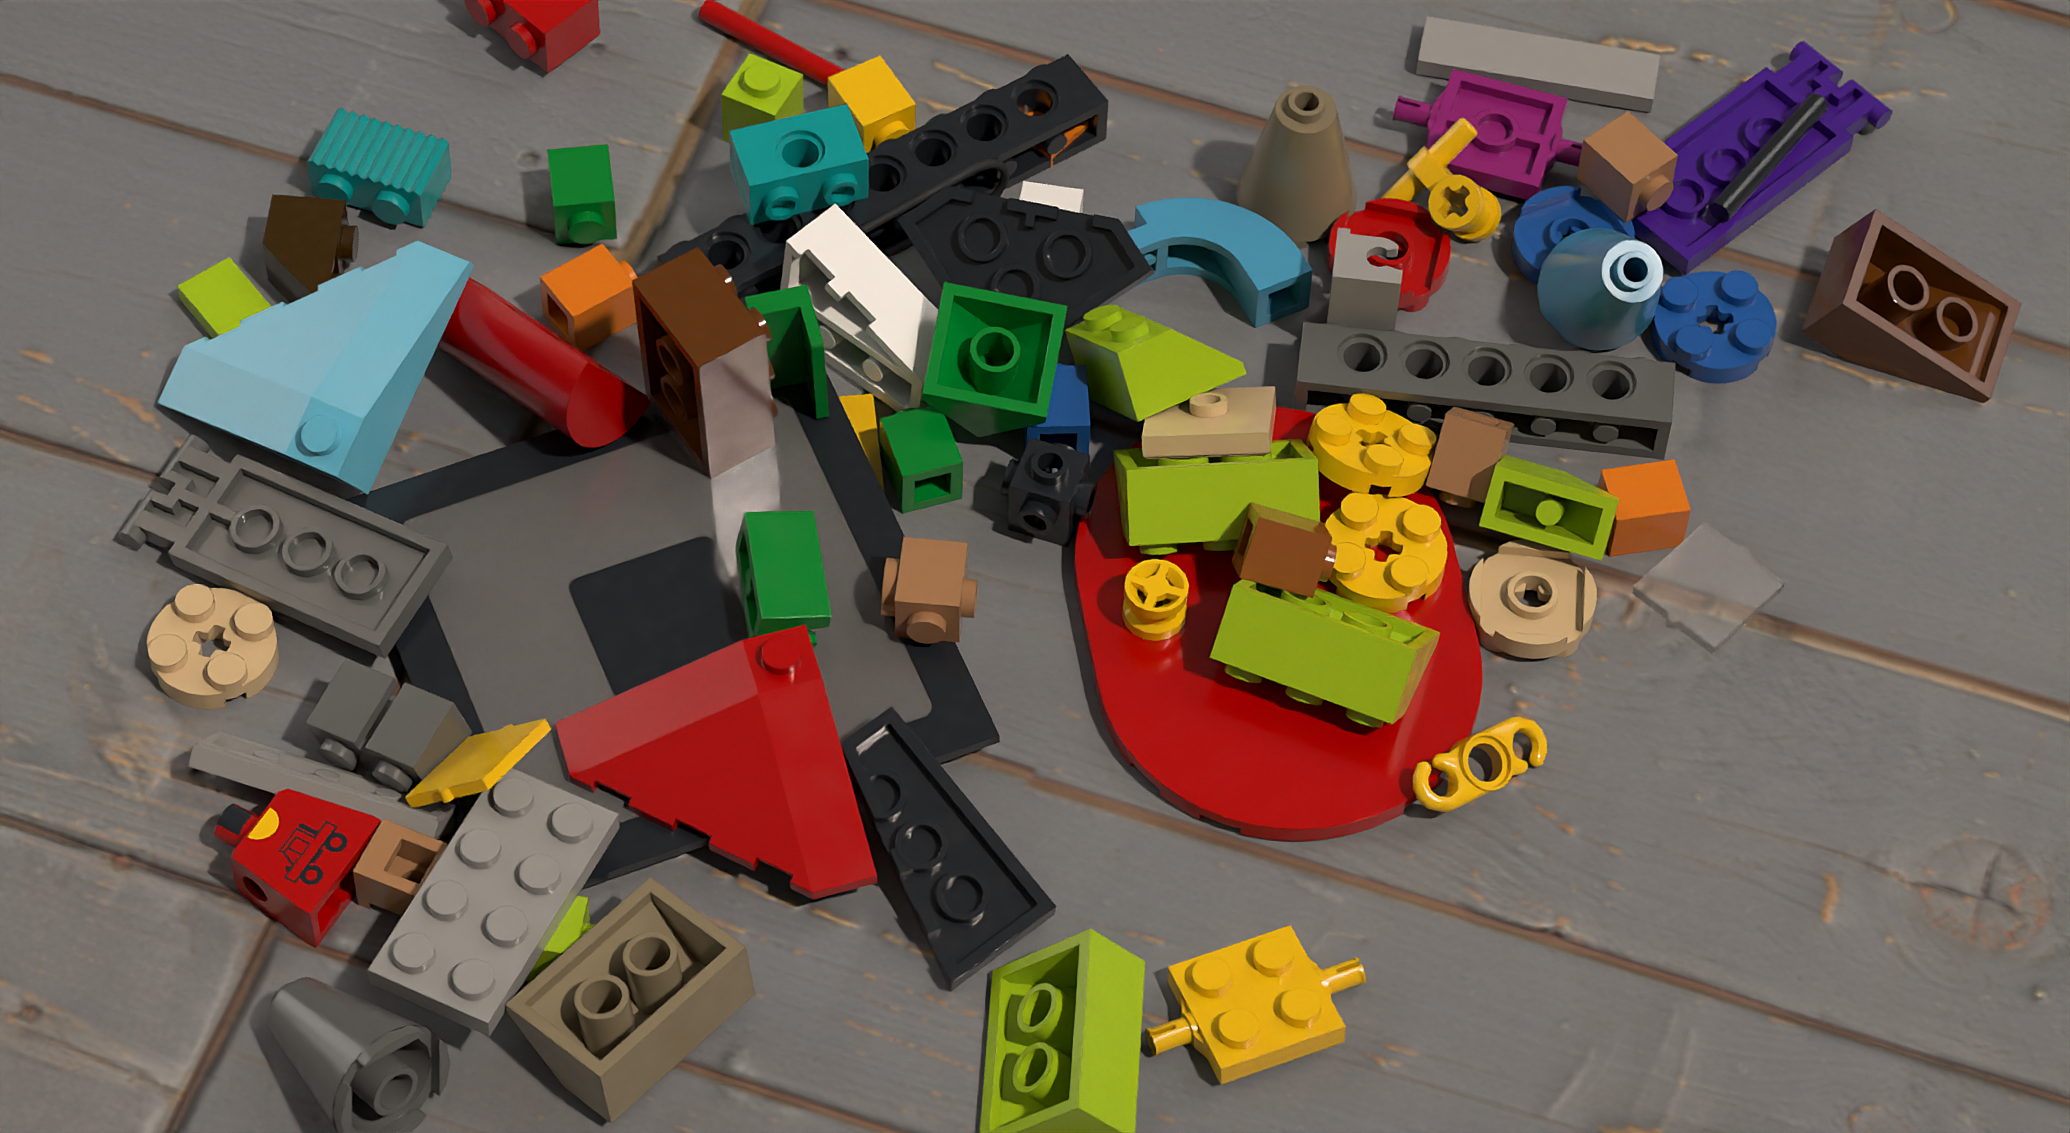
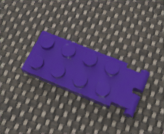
(1728, 137)

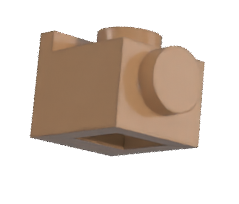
(394, 865)

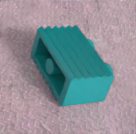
(380, 168)

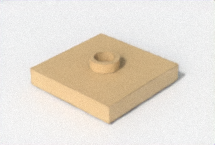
(1213, 425)

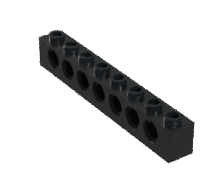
(905, 166)

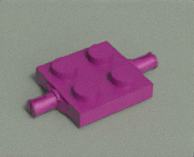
(1515, 131)

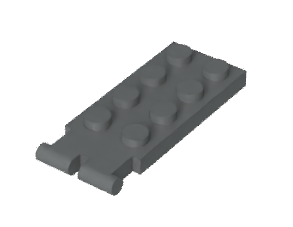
(290, 546)

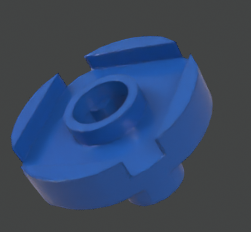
(1555, 214)
(1721, 297)

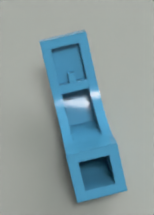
(1229, 248)

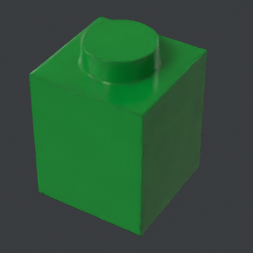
(582, 194)
(921, 458)

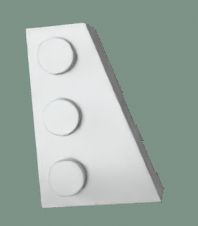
(866, 309)

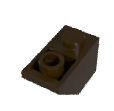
(307, 243)

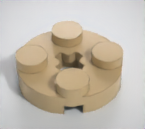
(208, 615)
(1525, 630)

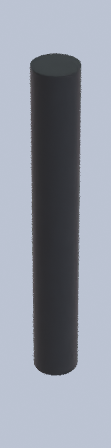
(1768, 157)

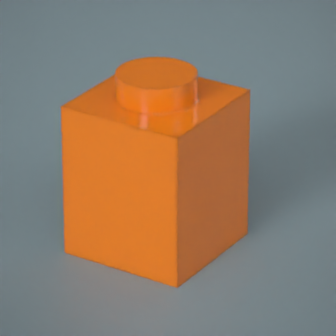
(589, 297)
(1650, 509)

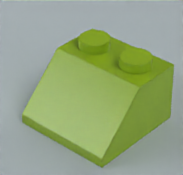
(1143, 364)

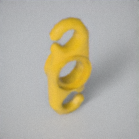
(1462, 784)

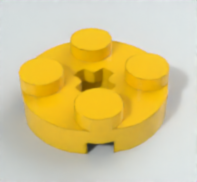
(1371, 445)
(1390, 522)

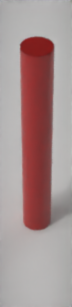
(768, 42)

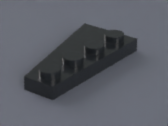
(948, 859)

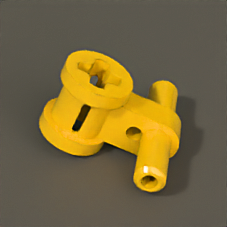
(1449, 190)

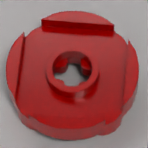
(1421, 249)

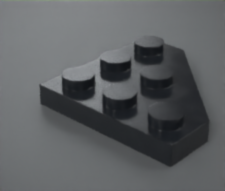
(1026, 250)

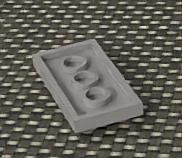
(494, 900)

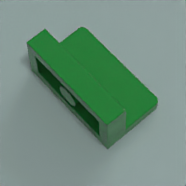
(795, 342)

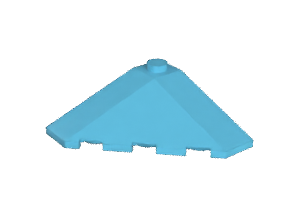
(329, 370)

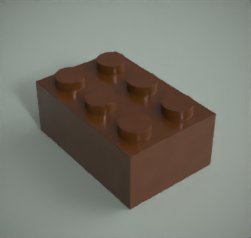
(705, 361)

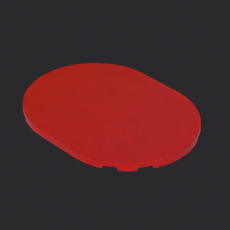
(1246, 746)

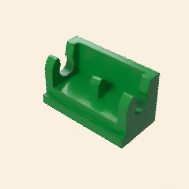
(782, 572)

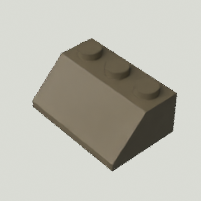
(633, 998)

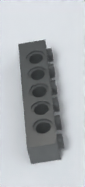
(1547, 393)

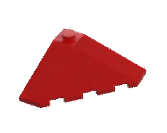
(737, 753)

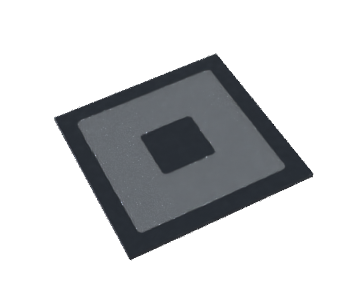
(622, 565)

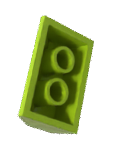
(1210, 496)
(1324, 650)
(1065, 1040)

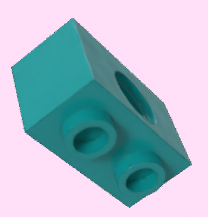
(799, 164)

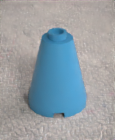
(1600, 288)

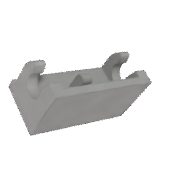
(1362, 292)

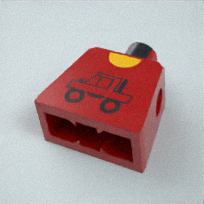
(297, 858)

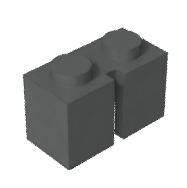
(384, 733)

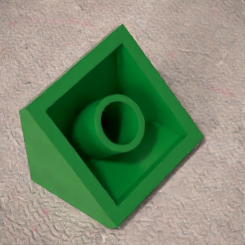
(993, 359)

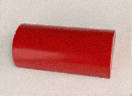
(540, 369)

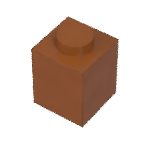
(1284, 550)

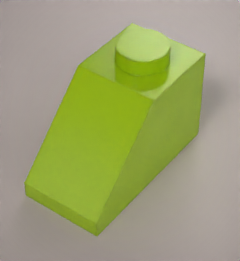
(1549, 507)

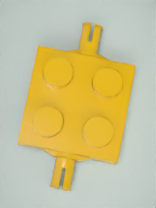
(1255, 1005)

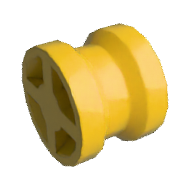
(1143, 588)

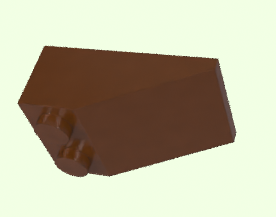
(1910, 310)

